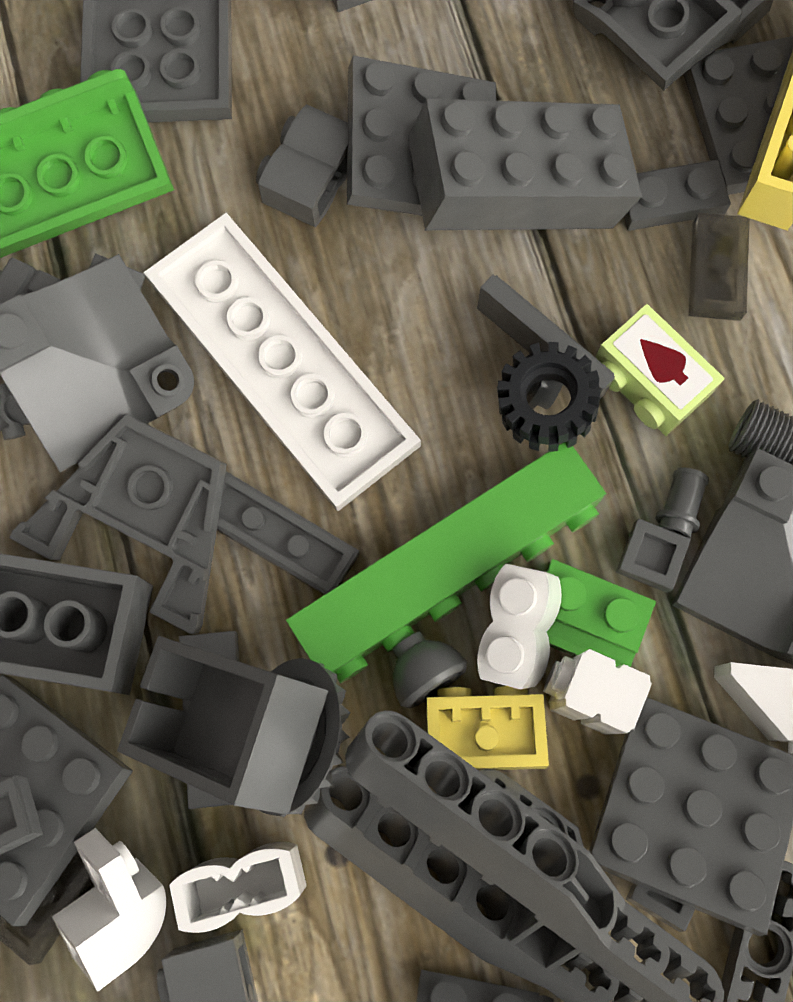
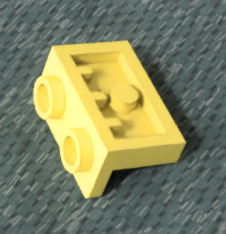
(491, 730)

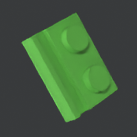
(597, 616)

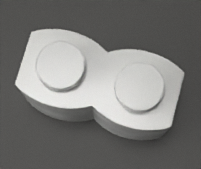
(517, 642)
(224, 887)

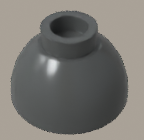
(424, 668)

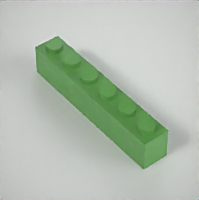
(447, 561)

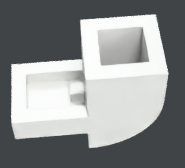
(116, 918)

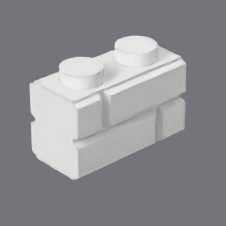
(597, 692)

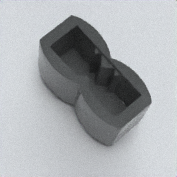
(306, 166)

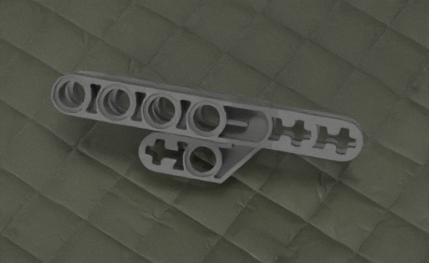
(508, 853)

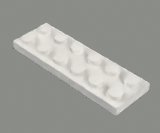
(283, 361)

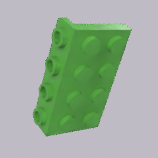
(75, 160)

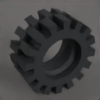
(556, 366)

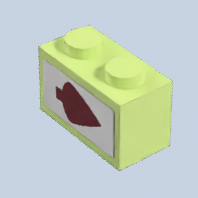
(657, 370)

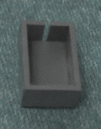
(241, 731)

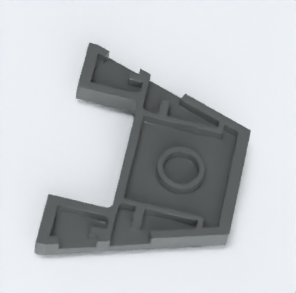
(152, 493)

